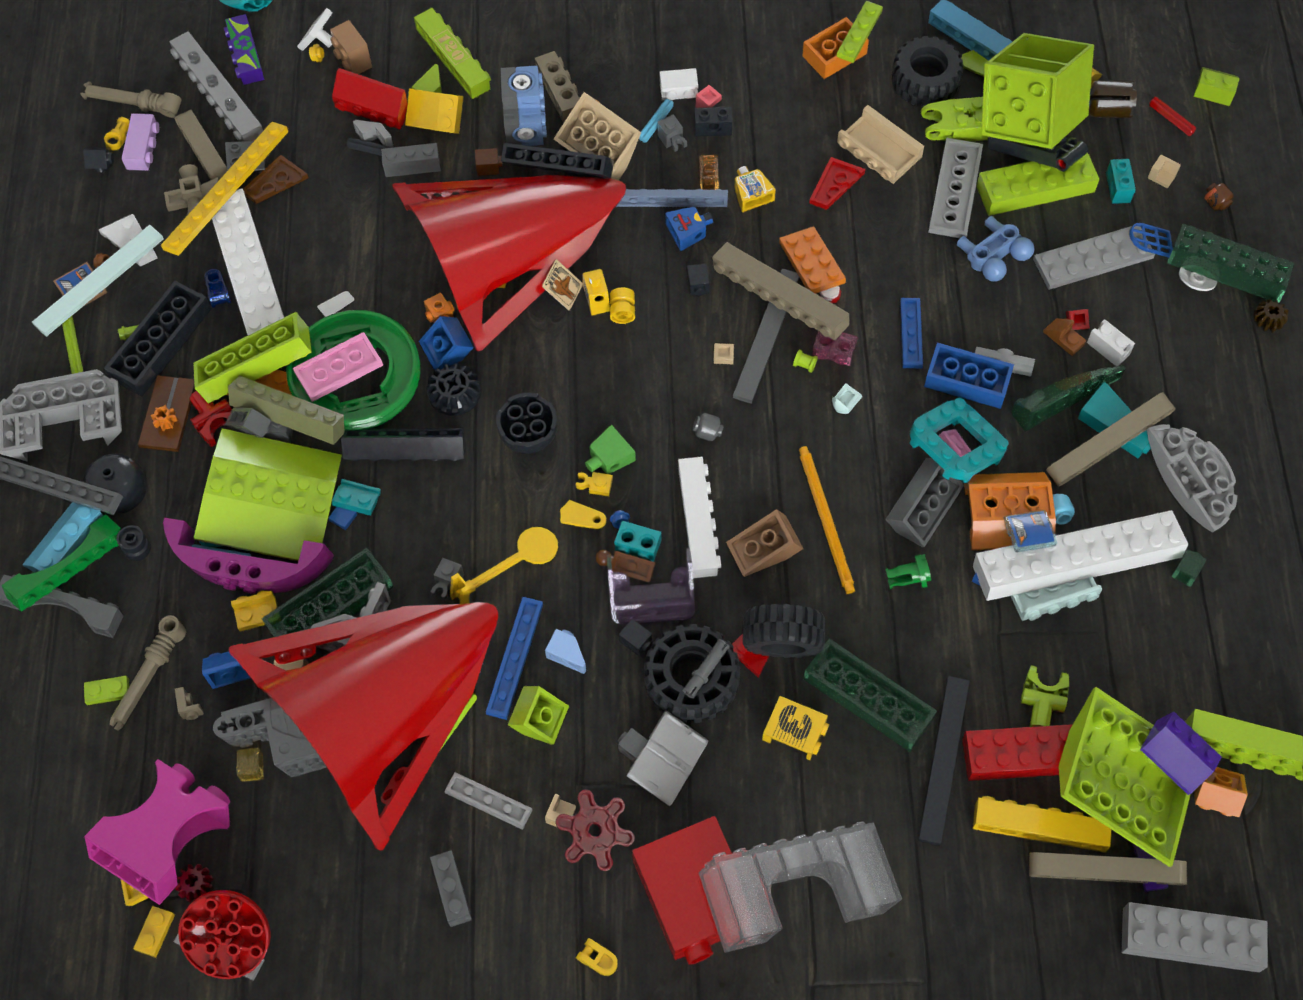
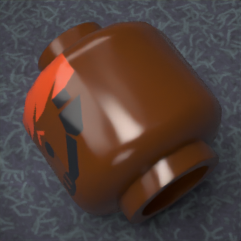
(1219, 196)

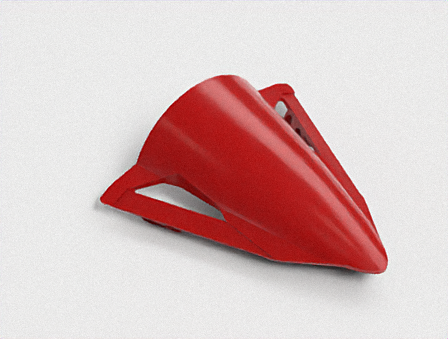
(507, 231)
(368, 701)

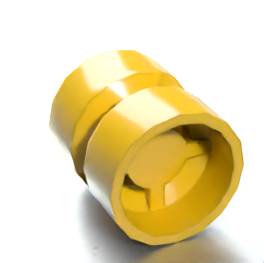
(622, 305)

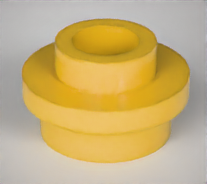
(316, 53)

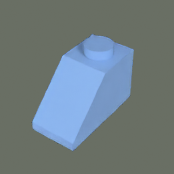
(565, 651)

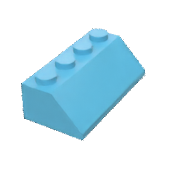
(63, 537)

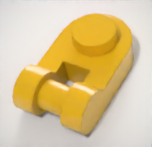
(604, 963)

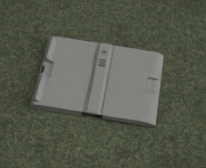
(667, 758)

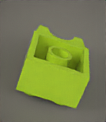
(956, 119)

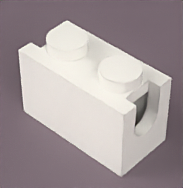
(678, 84)
(1110, 343)

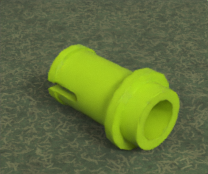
(124, 333)

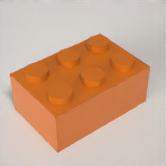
(823, 47)

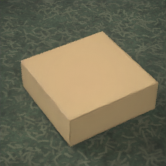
(723, 353)

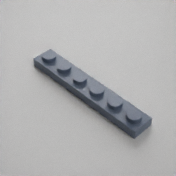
(674, 198)

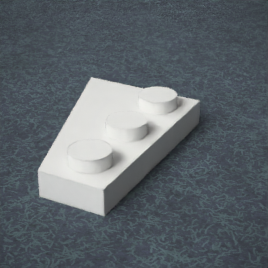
(122, 232)

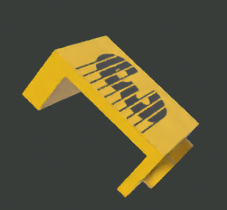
(796, 726)

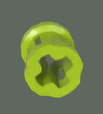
(805, 361)

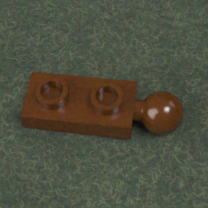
(628, 564)

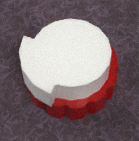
(832, 294)

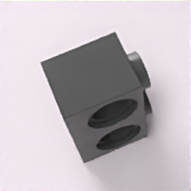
(248, 422)

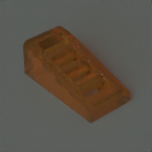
(709, 173)

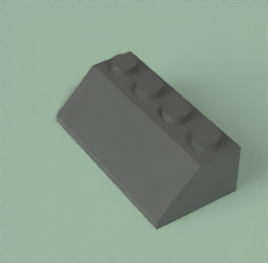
(924, 503)

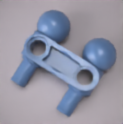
(989, 252)

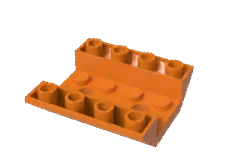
(1010, 494)

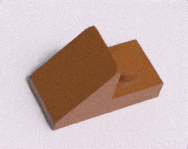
(1062, 333)

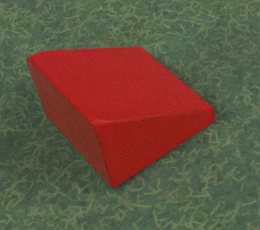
(1080, 317)

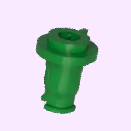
(917, 572)

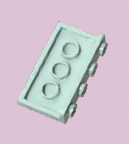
(1050, 599)

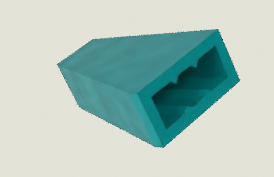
(1106, 409)

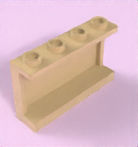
(881, 145)

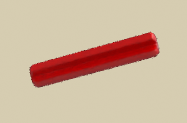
(1172, 116)

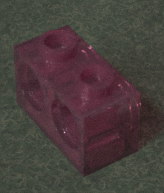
(833, 351)

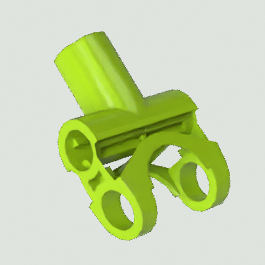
(1044, 698)

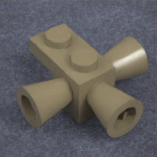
(190, 190)

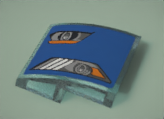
(1030, 531)

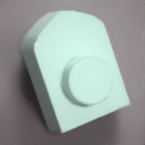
(846, 399)

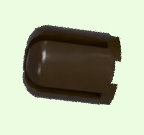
(1112, 108)

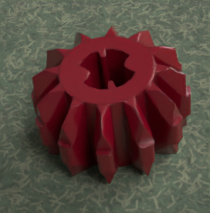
(186, 880)

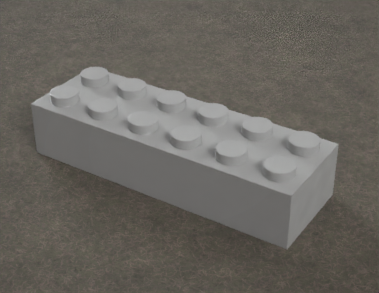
(1194, 937)

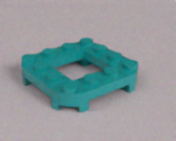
(955, 412)

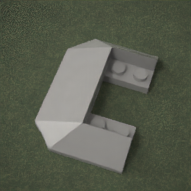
(59, 400)

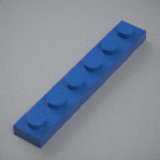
(514, 658)

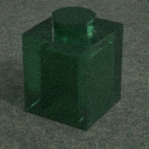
(1189, 567)

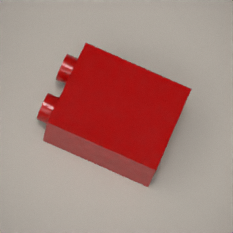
(674, 888)

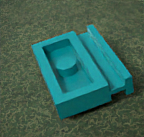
(356, 497)

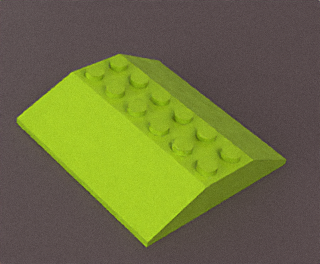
(266, 495)
(1117, 782)

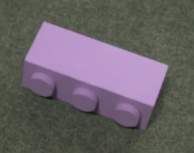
(140, 142)

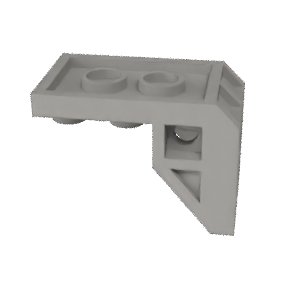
(378, 602)

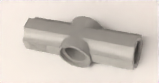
(1022, 364)

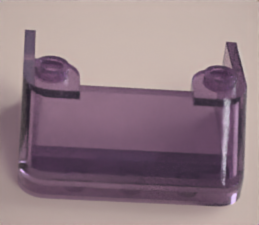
(652, 601)

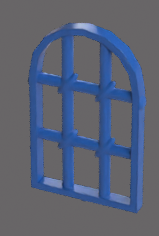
(1156, 229)

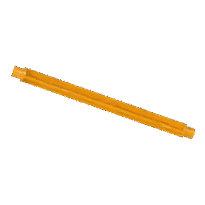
(827, 521)

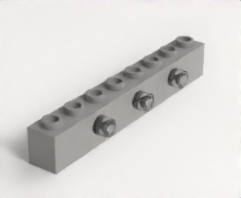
(216, 87)

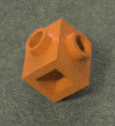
(438, 306)

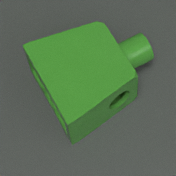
(610, 452)

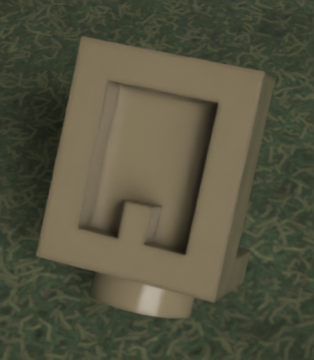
(185, 705)

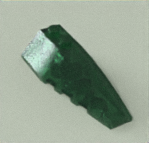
(1061, 395)

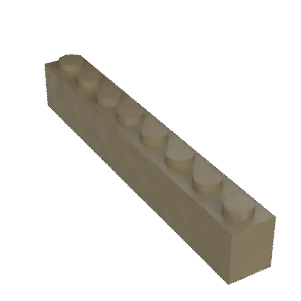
(781, 291)

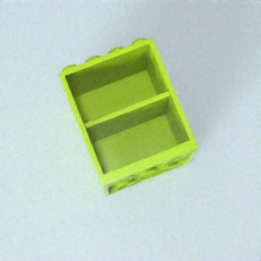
(1037, 90)

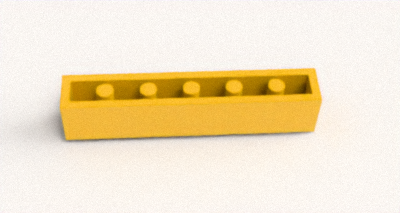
(1041, 824)

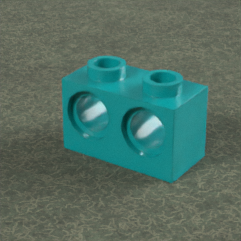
(1120, 181)
(640, 536)

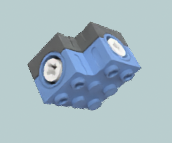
(523, 105)

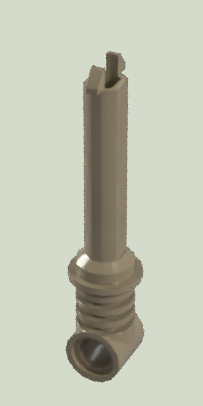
(146, 100)
(155, 656)

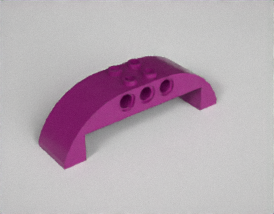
(244, 571)

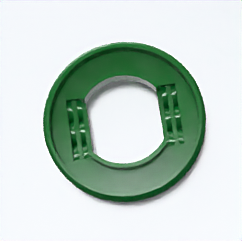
(381, 332)

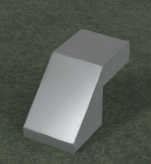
(370, 131)

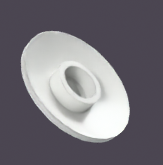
(1196, 281)

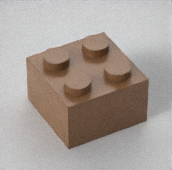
(350, 48)

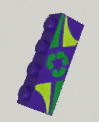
(244, 49)

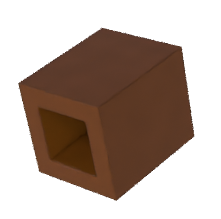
(487, 162)

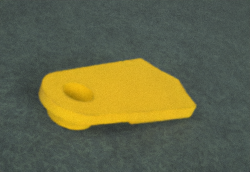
(582, 516)

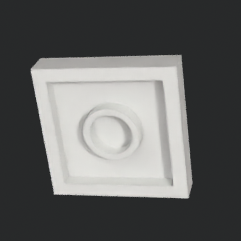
(317, 31)

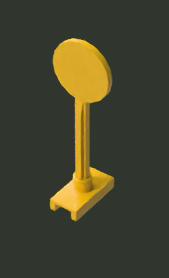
(534, 545)

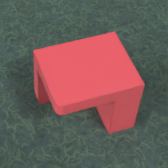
(707, 97)

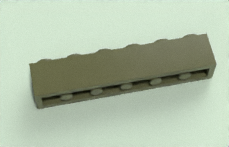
(287, 409)

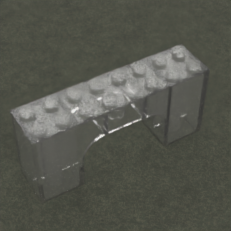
(845, 858)

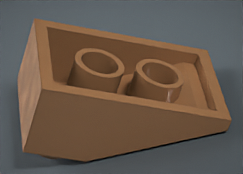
(764, 543)

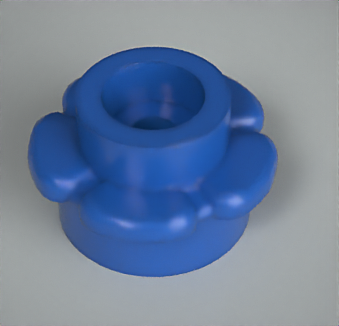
(618, 517)

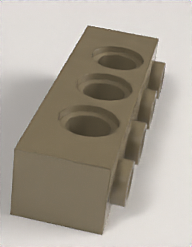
(557, 83)

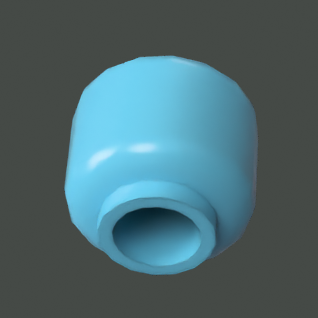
(1063, 508)

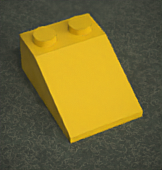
(434, 111)

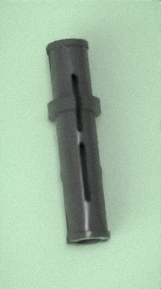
(701, 675)

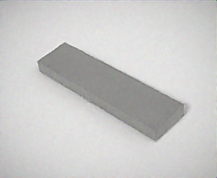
(488, 800)

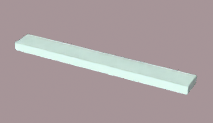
(97, 280)

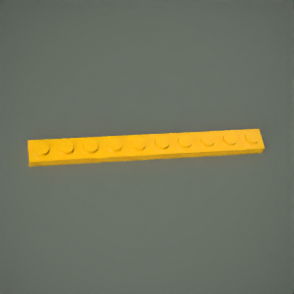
(224, 189)

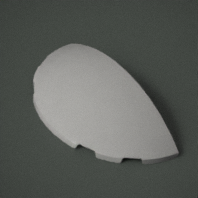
(1194, 474)

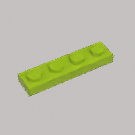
(859, 31)

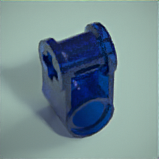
(217, 290)

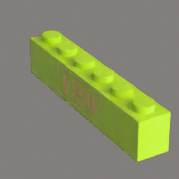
(452, 53)

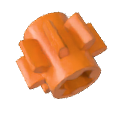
(164, 417)

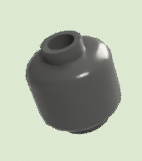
(707, 427)

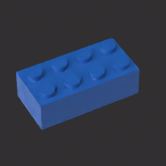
(969, 375)

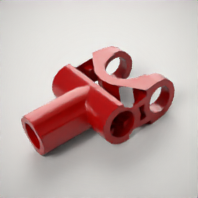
(209, 416)

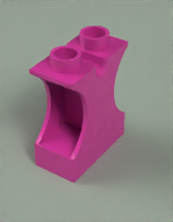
(147, 841)

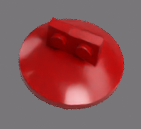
(224, 934)

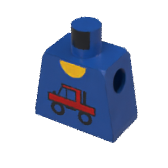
(687, 226)

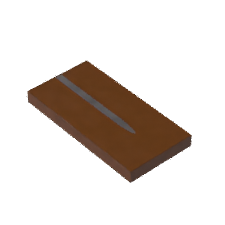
(174, 394)

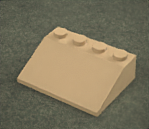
(599, 131)

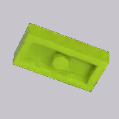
(105, 690)

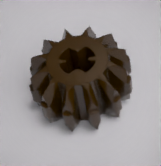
(1271, 315)

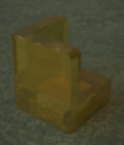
(250, 764)

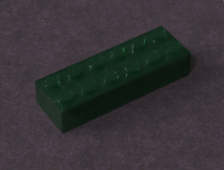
(1231, 263)
(335, 594)
(869, 695)

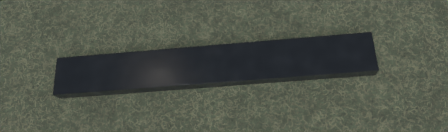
(944, 761)

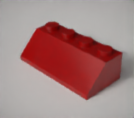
(370, 98)

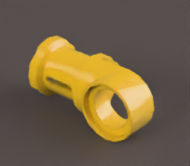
(118, 133)

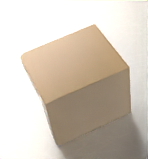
(1164, 171)
(558, 807)

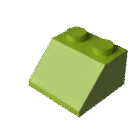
(1216, 86)
(538, 714)

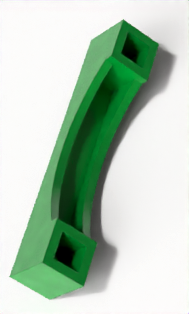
(29, 588)

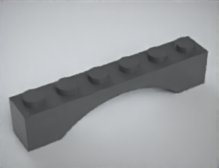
(100, 617)

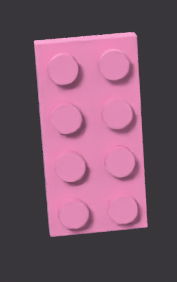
(337, 366)

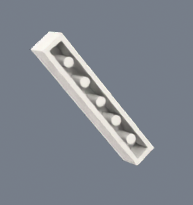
(698, 517)

